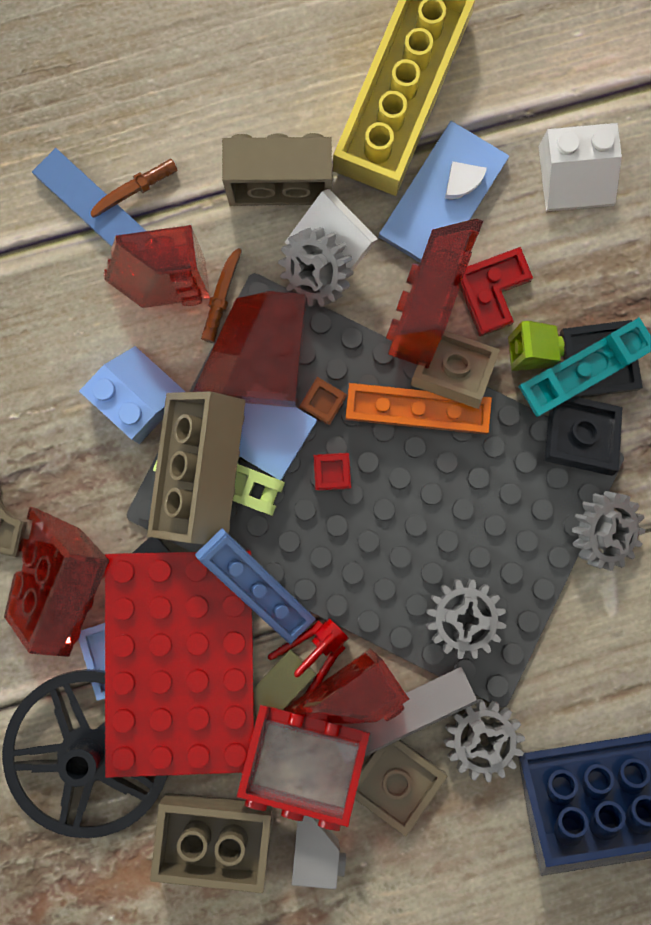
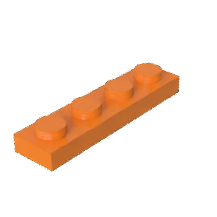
(415, 409)

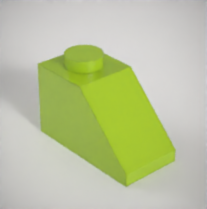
(535, 346)

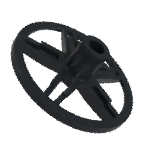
(78, 763)

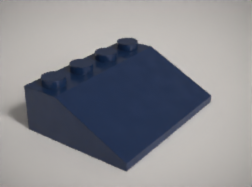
(589, 803)

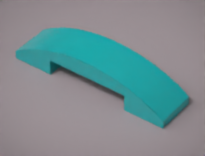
(587, 367)

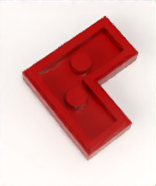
(484, 286)

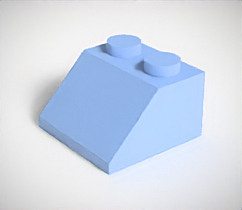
(131, 393)

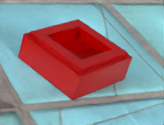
(332, 471)

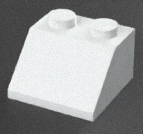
(580, 166)

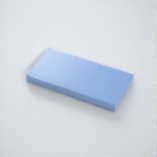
(424, 201)

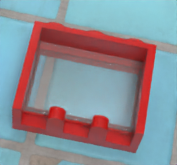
(303, 767)

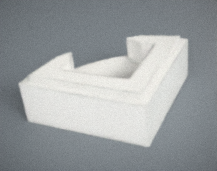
(463, 179)

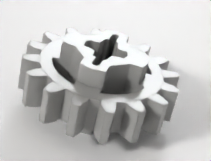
(316, 266)
(608, 530)
(463, 636)
(497, 735)

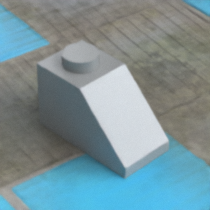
(316, 856)

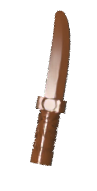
(139, 183)
(217, 302)

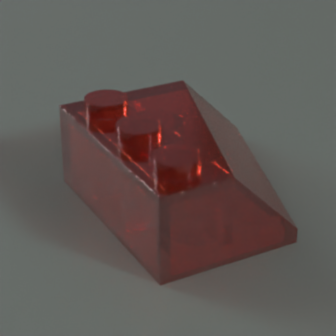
(159, 267)
(432, 293)
(258, 350)
(54, 585)
(354, 694)

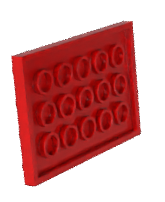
(175, 668)

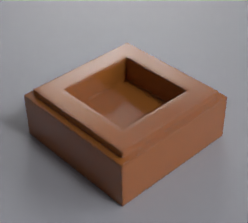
(323, 401)

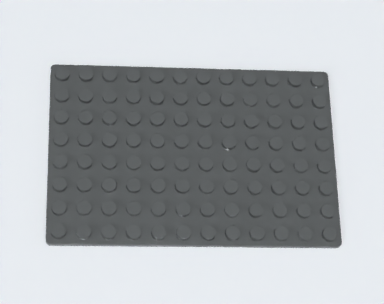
(415, 516)

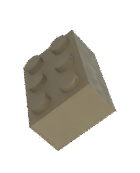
(276, 169)
(211, 843)

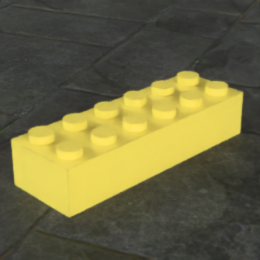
(400, 91)

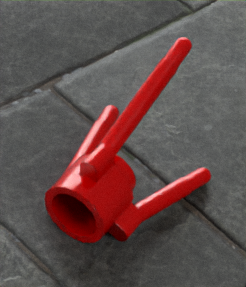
(328, 639)

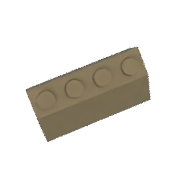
(196, 466)

